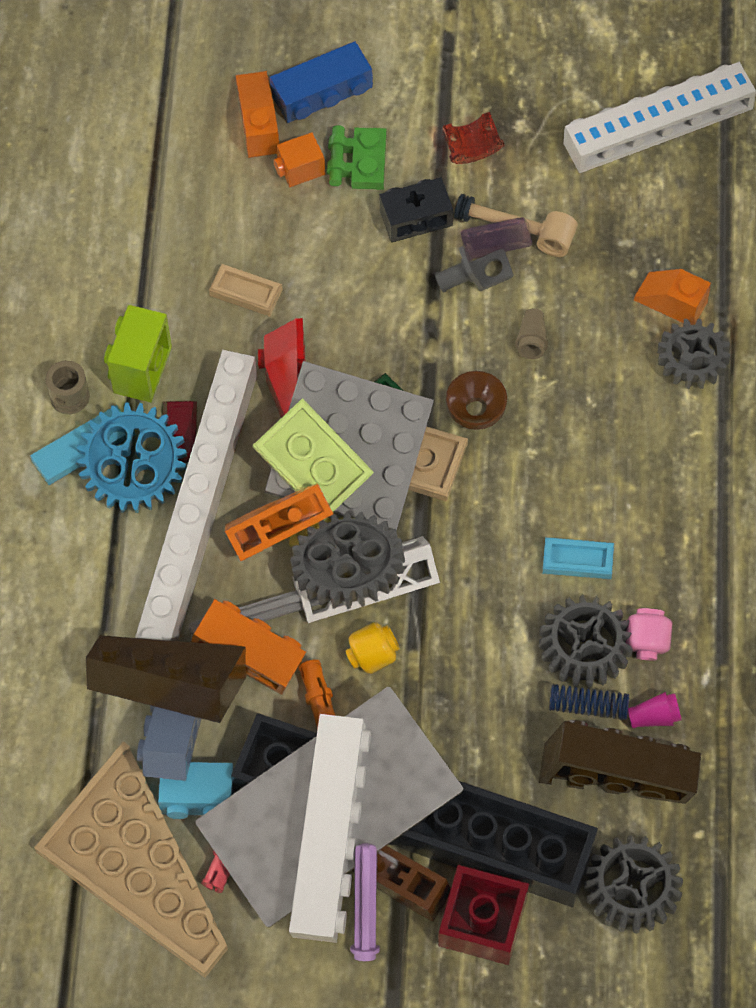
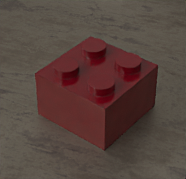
(483, 915)

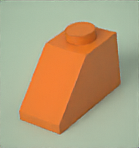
(675, 294)

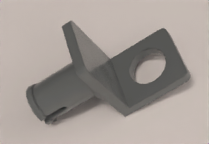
(474, 271)

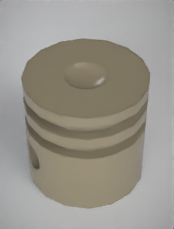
(67, 387)

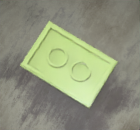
(311, 452)

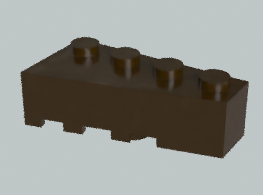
(168, 674)

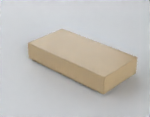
(245, 290)

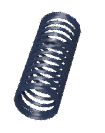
(555, 698)

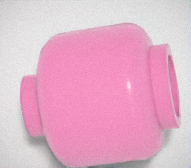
(650, 633)

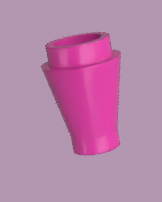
(655, 712)

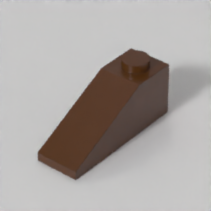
(411, 883)

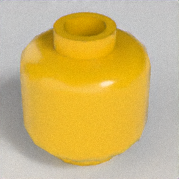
(372, 647)

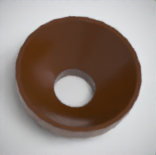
(476, 387)

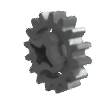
(693, 353)

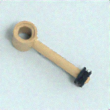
(554, 233)

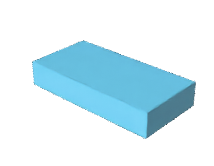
(578, 558)

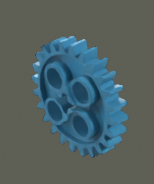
(101, 453)

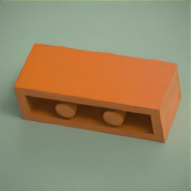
(268, 656)

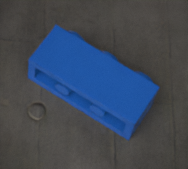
(321, 82)

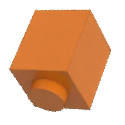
(299, 160)

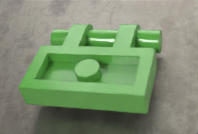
(368, 162)

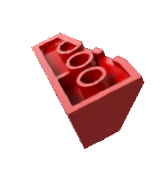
(282, 361)

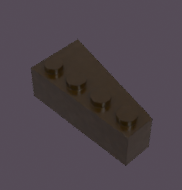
(620, 763)

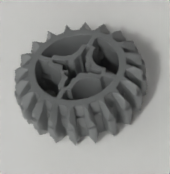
(565, 624)
(658, 871)

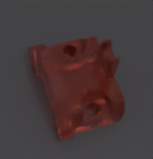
(473, 140)

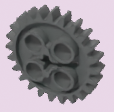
(347, 560)

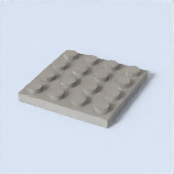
(377, 424)

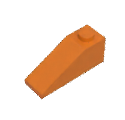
(257, 114)
(277, 521)

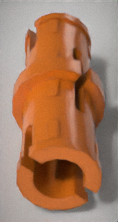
(318, 693)

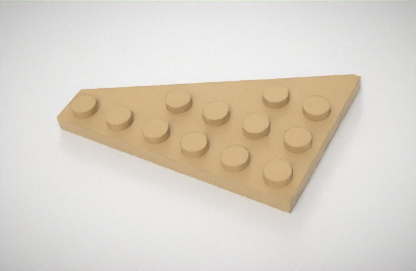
(127, 857)

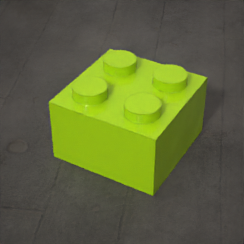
(138, 353)

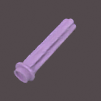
(365, 903)

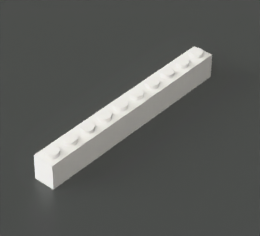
(198, 498)

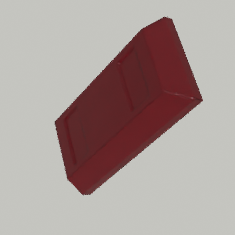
(185, 417)

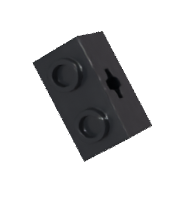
(416, 209)

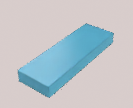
(61, 455)

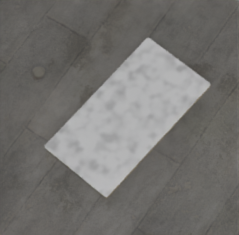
(263, 823)

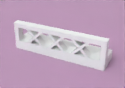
(414, 551)

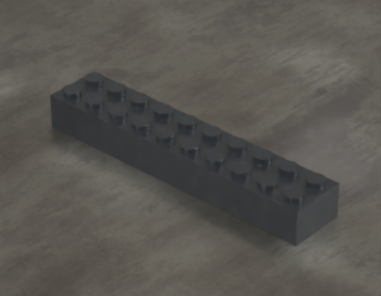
(469, 831)

